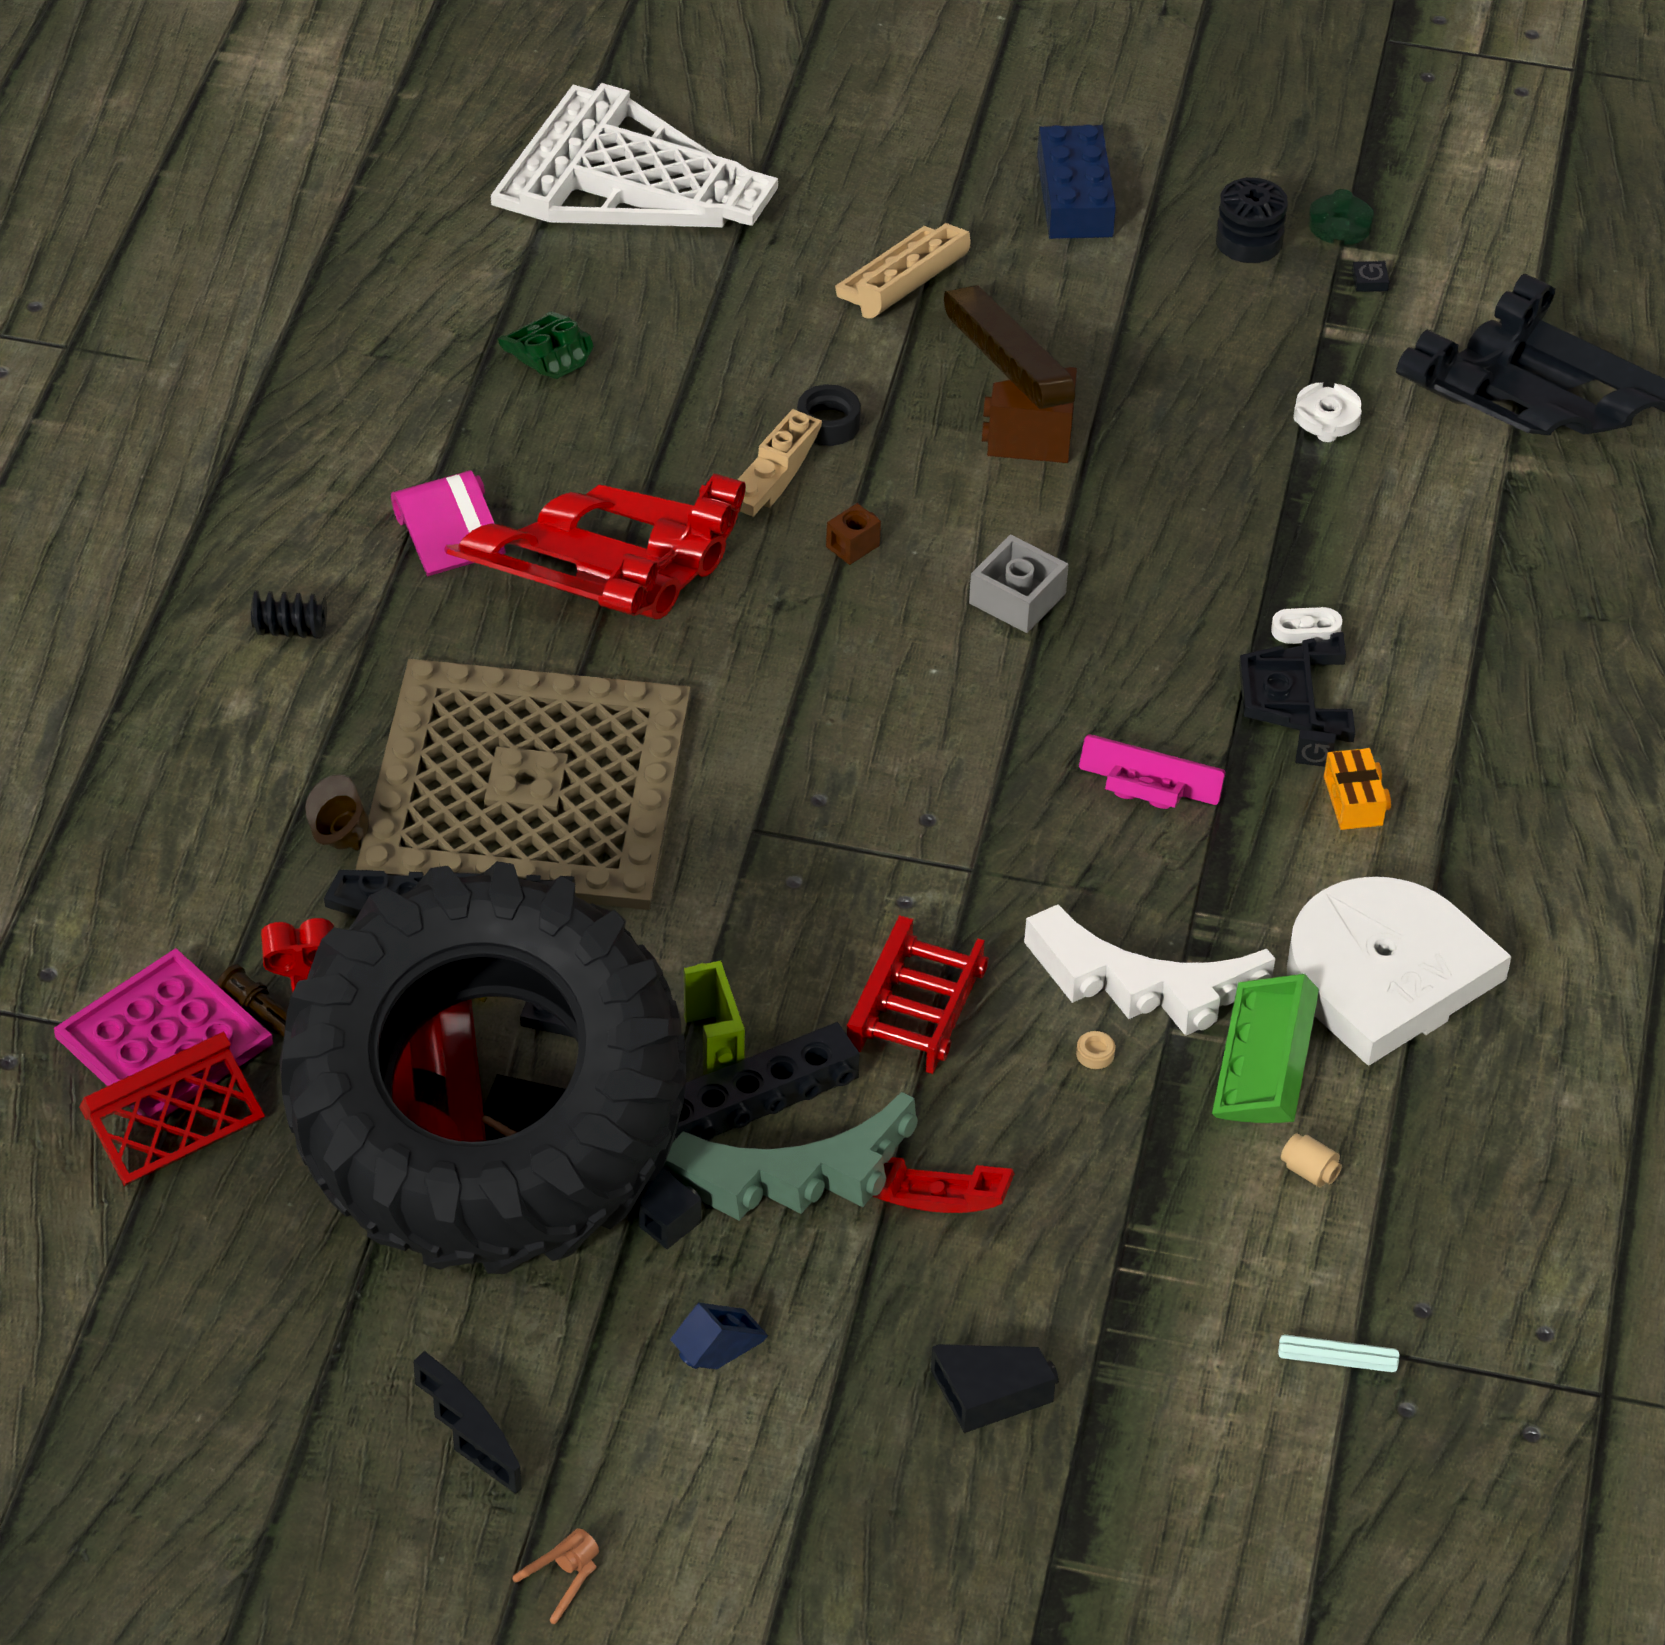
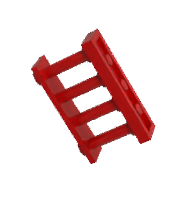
(891, 970)

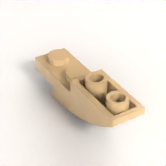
(778, 460)

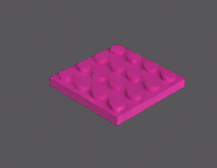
(156, 1017)

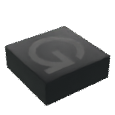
(1370, 276)
(1313, 747)

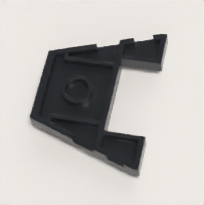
(1280, 688)

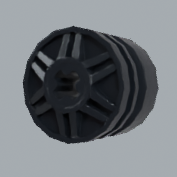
(1251, 220)

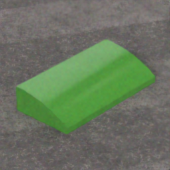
(1266, 1050)

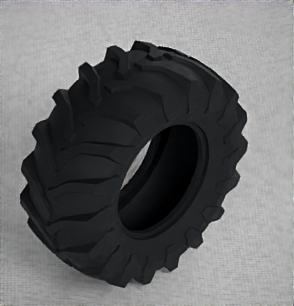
(458, 944)

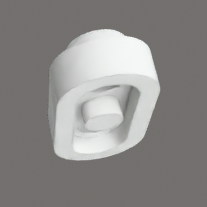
(1300, 624)

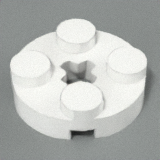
(1328, 425)

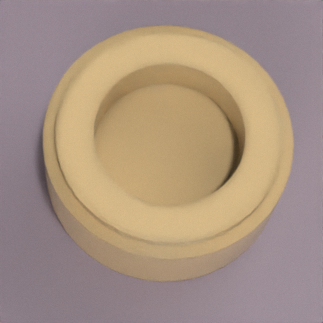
(1095, 1050)

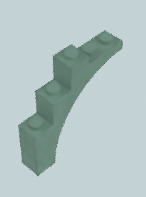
(794, 1176)

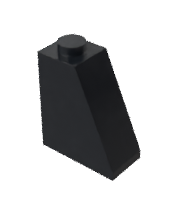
(992, 1381)

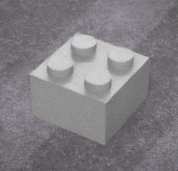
(1018, 583)

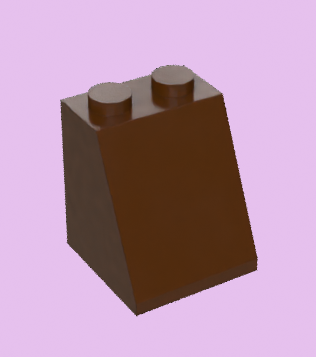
(1022, 429)

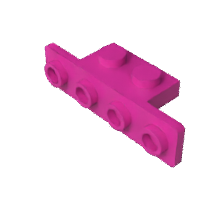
(1150, 774)

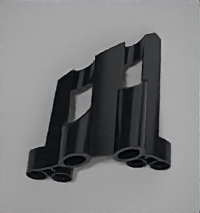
(1534, 367)

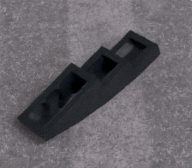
(473, 1428)

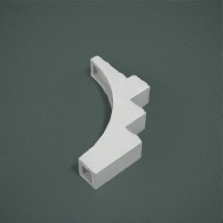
(1138, 983)

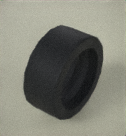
(835, 398)

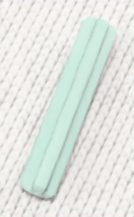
(1338, 1353)

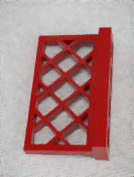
(156, 1079)

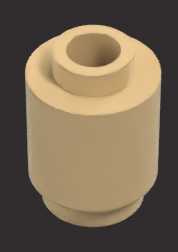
(1311, 1160)

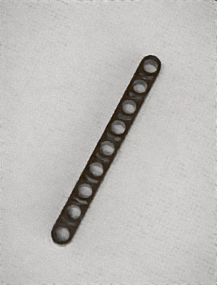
(1009, 347)

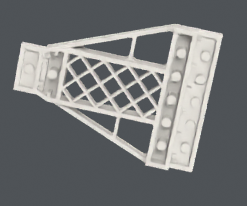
(577, 137)

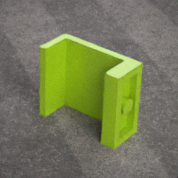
(709, 996)

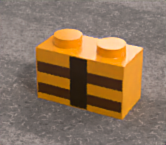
(1356, 788)

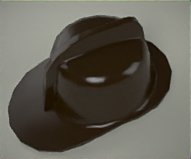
(336, 813)

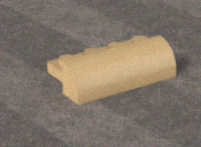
(904, 268)

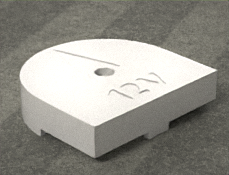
(1390, 961)

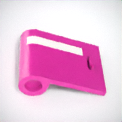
(442, 515)

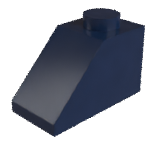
(716, 1335)

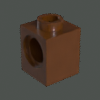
(853, 533)

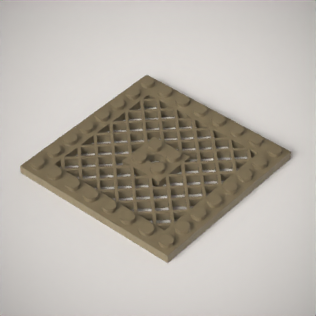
(430, 686)

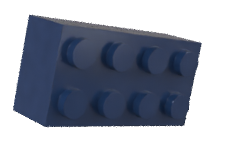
(1076, 182)

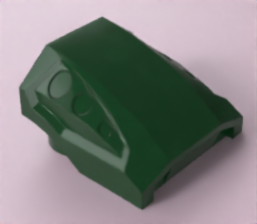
(550, 345)

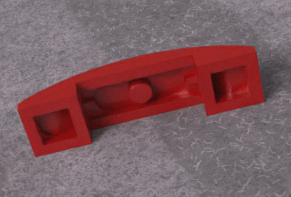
(943, 1190)

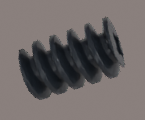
(288, 615)

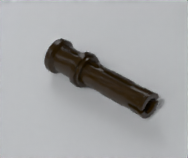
(253, 998)

